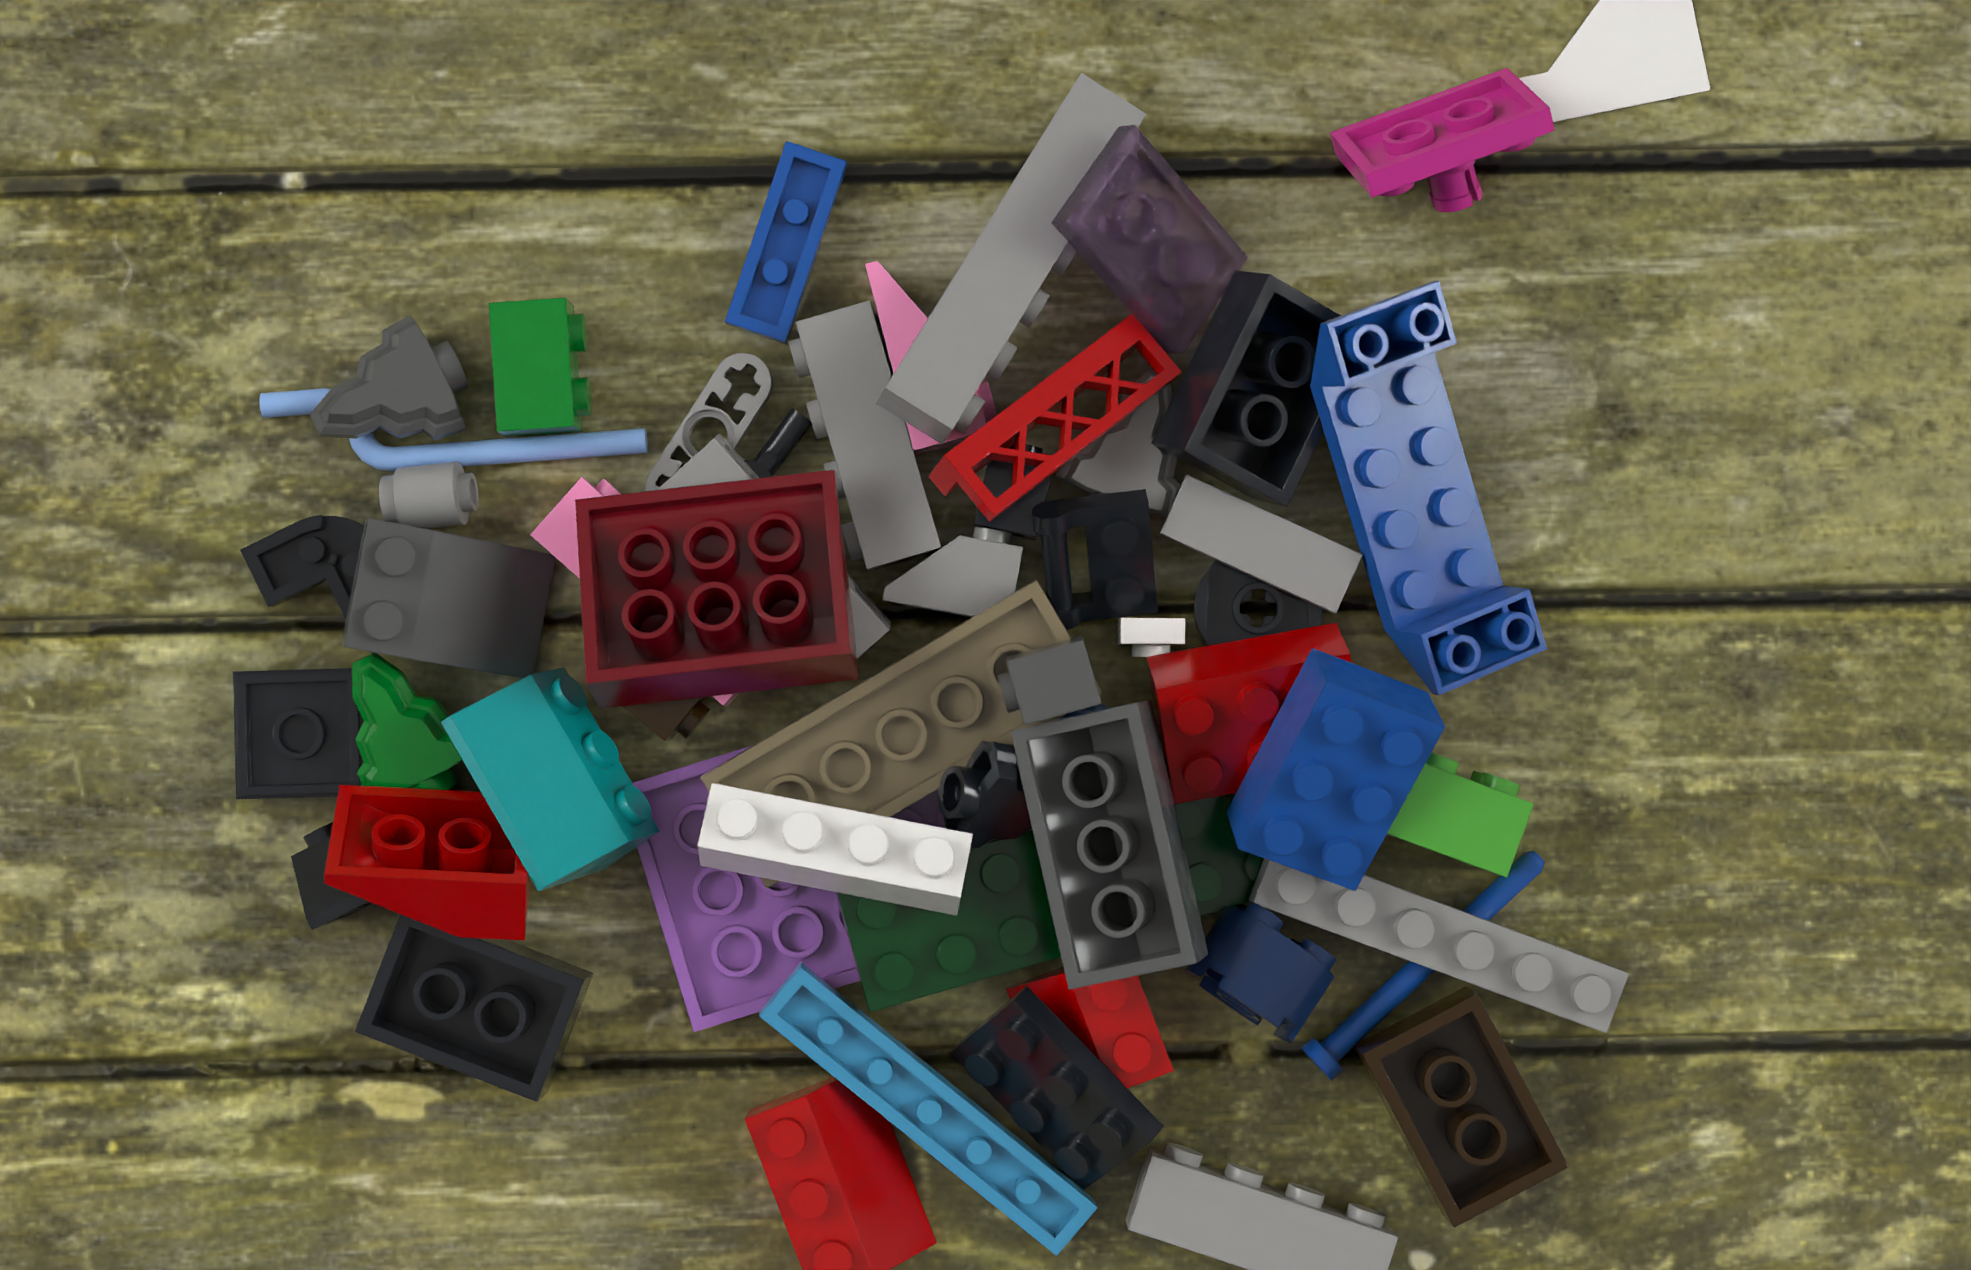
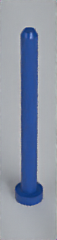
(1412, 975)

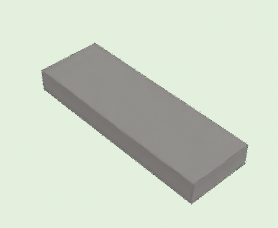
(1260, 544)

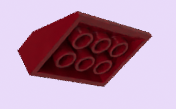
(714, 590)

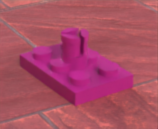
(1443, 139)

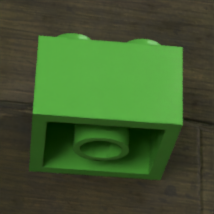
(1464, 818)

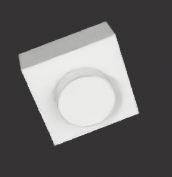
(1151, 635)

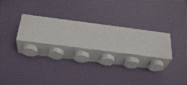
(1004, 271)

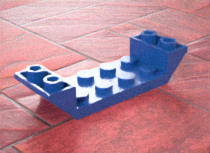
(1415, 492)

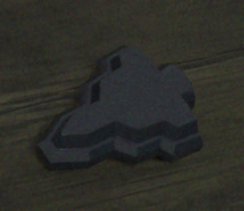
(985, 795)

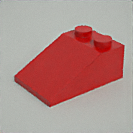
(429, 859)

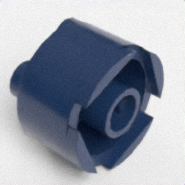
(1262, 970)

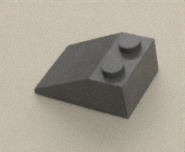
(448, 599)

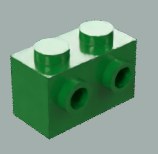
(538, 367)

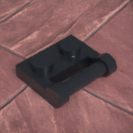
(1116, 554)

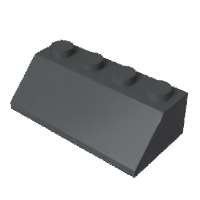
(1110, 845)

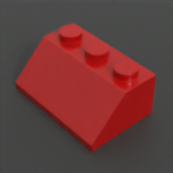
(839, 1180)

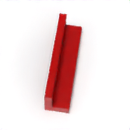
(1040, 407)

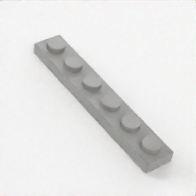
(1448, 942)

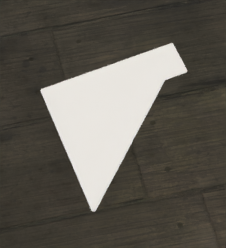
(1625, 58)

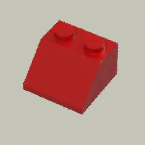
(1109, 1020)

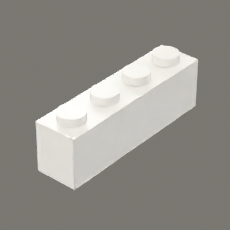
(834, 849)

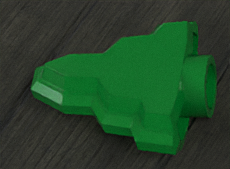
(400, 731)

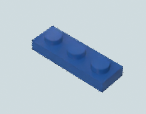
(786, 242)

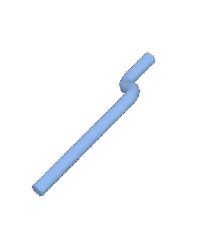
(466, 452)

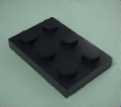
(1056, 1088)

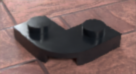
(305, 557)

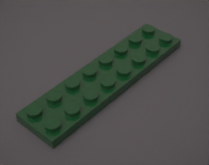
(1007, 914)

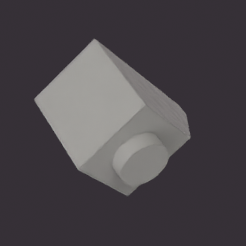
(961, 575)

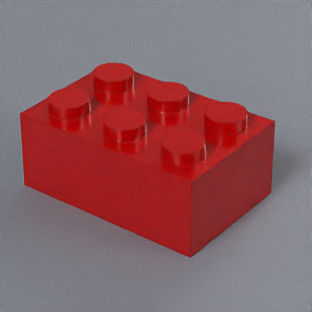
(1221, 702)

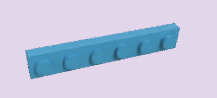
(928, 1108)

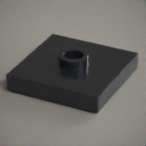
(295, 733)

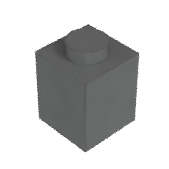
(1049, 681)

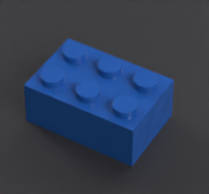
(1334, 769)

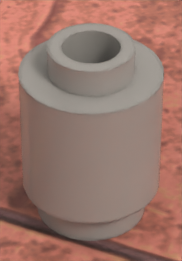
(429, 495)

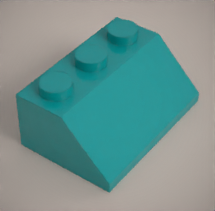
(551, 778)

